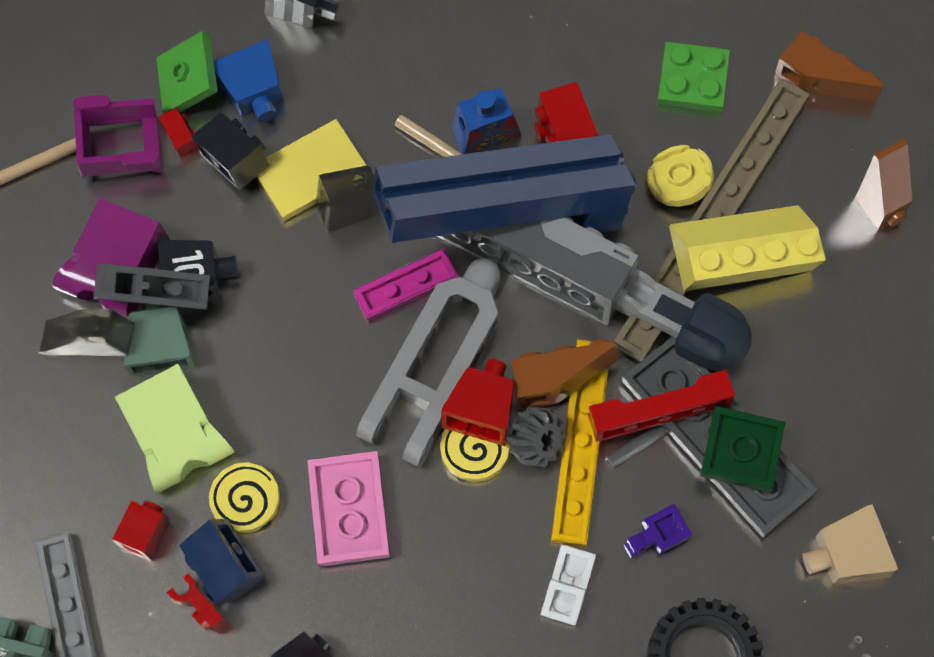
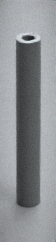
(636, 445)

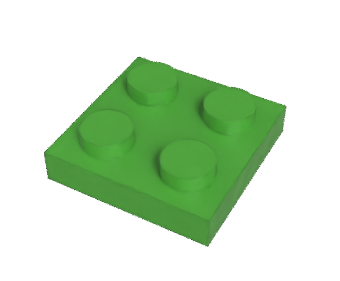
(693, 77)

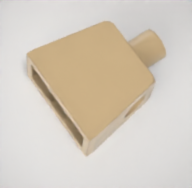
(852, 549)

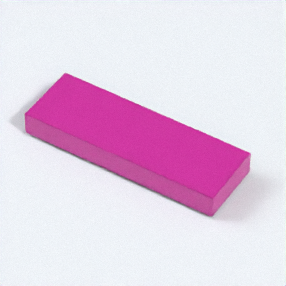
(404, 285)

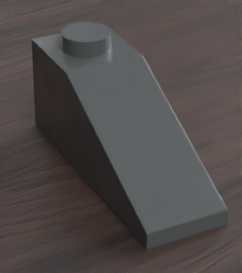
(151, 286)

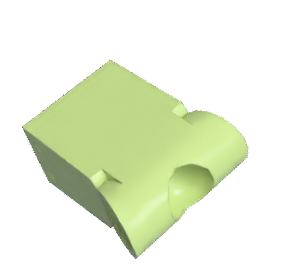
(171, 428)

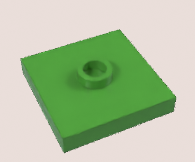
(187, 73)

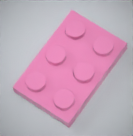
(348, 509)

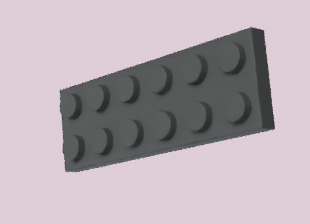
(667, 372)

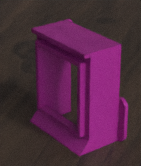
(100, 111)

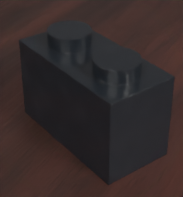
(231, 150)

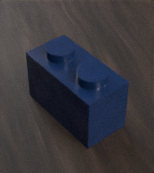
(221, 561)

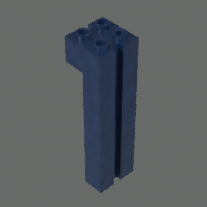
(506, 189)

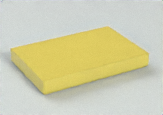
(295, 169)

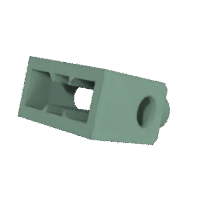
(158, 341)

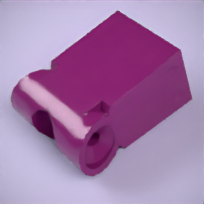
(109, 237)

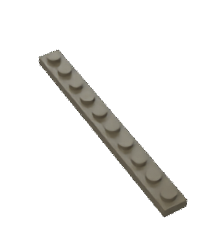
(725, 197)

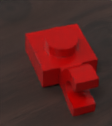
(205, 613)

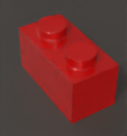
(178, 132)

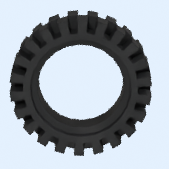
(704, 613)

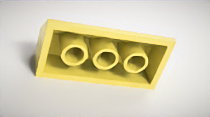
(746, 247)

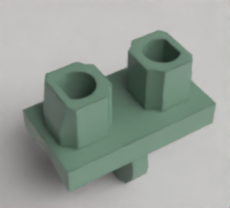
(35, 643)

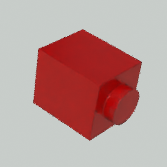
(141, 529)

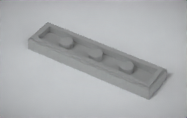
(65, 596)

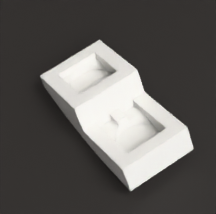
(568, 584)

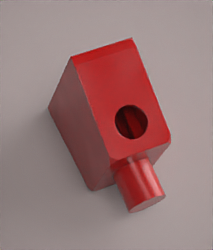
(481, 404)

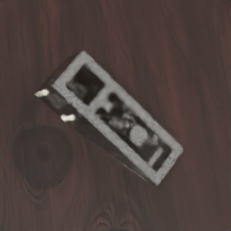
(88, 333)

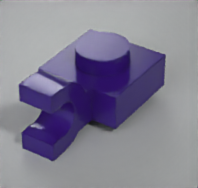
(662, 530)

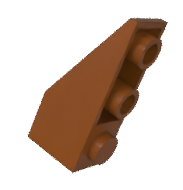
(824, 72)
(554, 375)

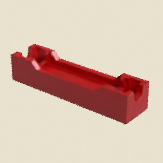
(620, 418)

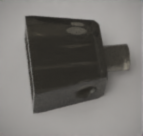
(345, 197)

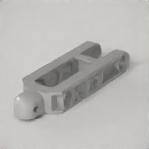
(478, 286)

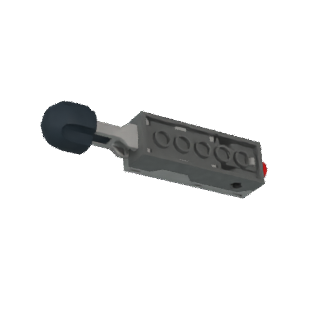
(603, 278)

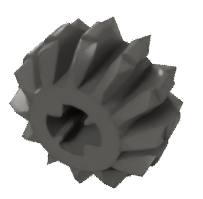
(536, 436)

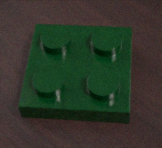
(743, 449)

